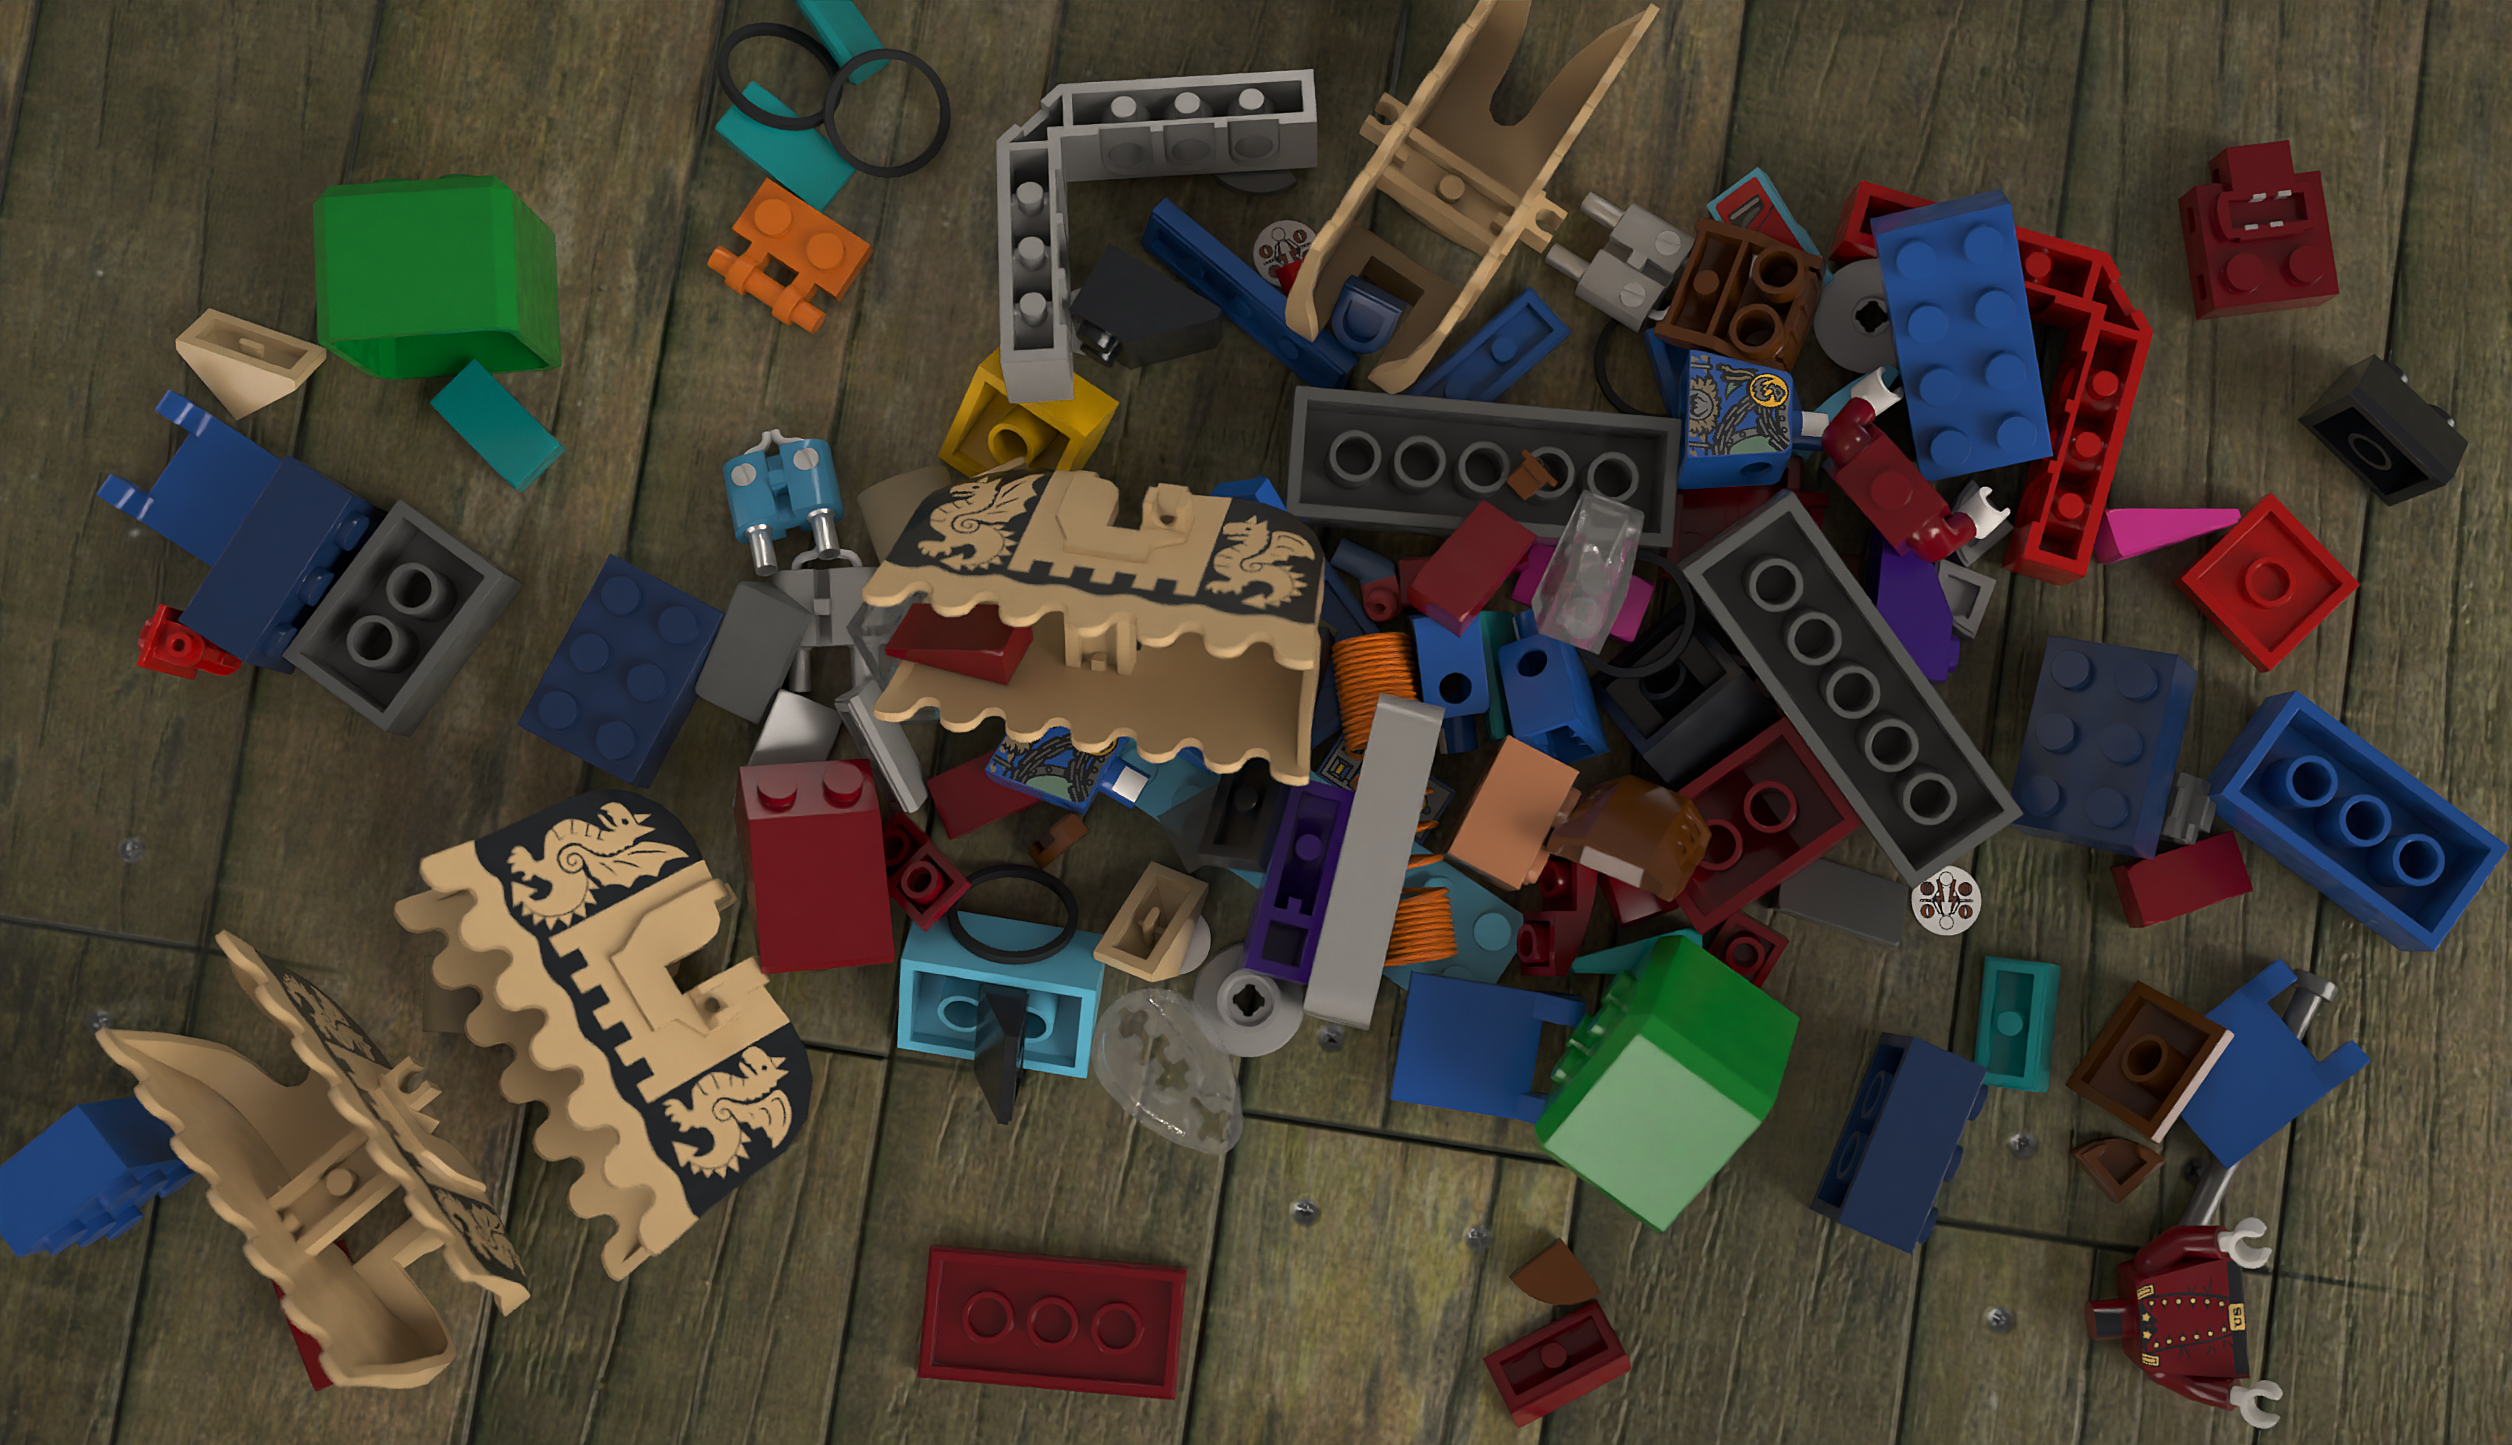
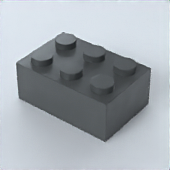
(402, 619)

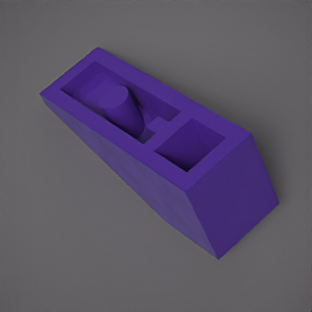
(1913, 606)
(1297, 884)

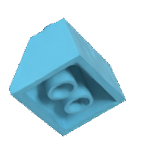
(944, 980)

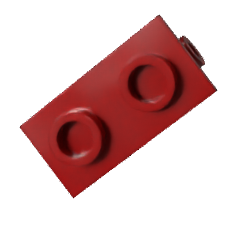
(180, 651)

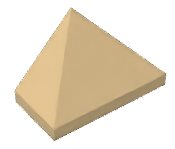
(245, 361)
(1154, 925)

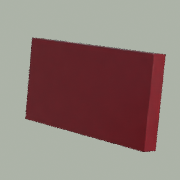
(1052, 1322)

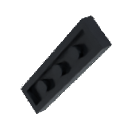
(1251, 804)

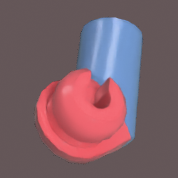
(1376, 578)

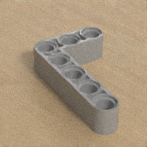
(1373, 861)

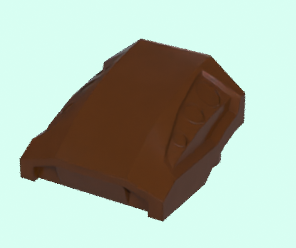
(1744, 297)
(1635, 835)

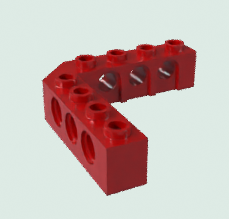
(2090, 394)

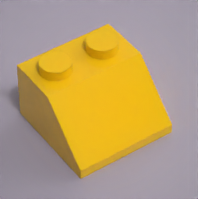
(1045, 433)

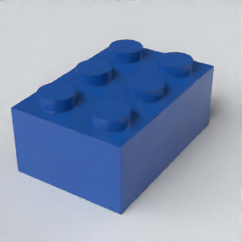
(87, 1177)

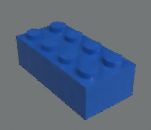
(1962, 335)
(2352, 822)

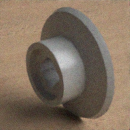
(1836, 322)
(1268, 1026)

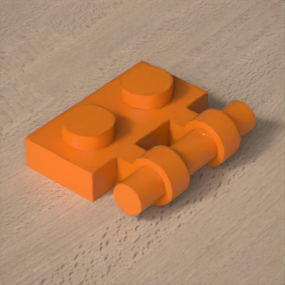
(802, 241)

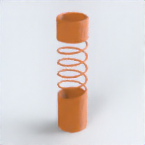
(1362, 671)

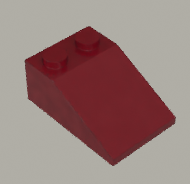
(1768, 820)
(814, 865)

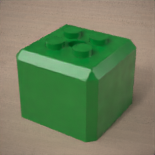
(435, 276)
(1665, 1080)

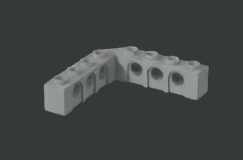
(1120, 134)

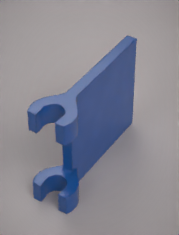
(203, 487)
(1475, 1044)
(2262, 1073)

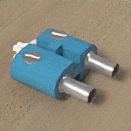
(784, 493)

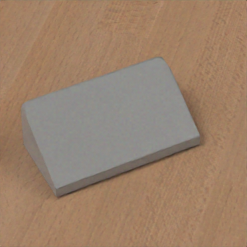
(796, 732)
(887, 747)

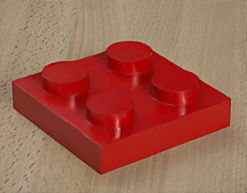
(2266, 583)

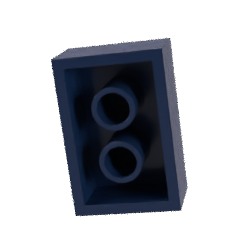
(281, 564)
(624, 673)
(2102, 745)
(1901, 1141)

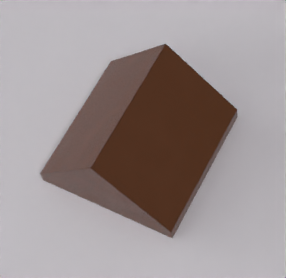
(2149, 1061)

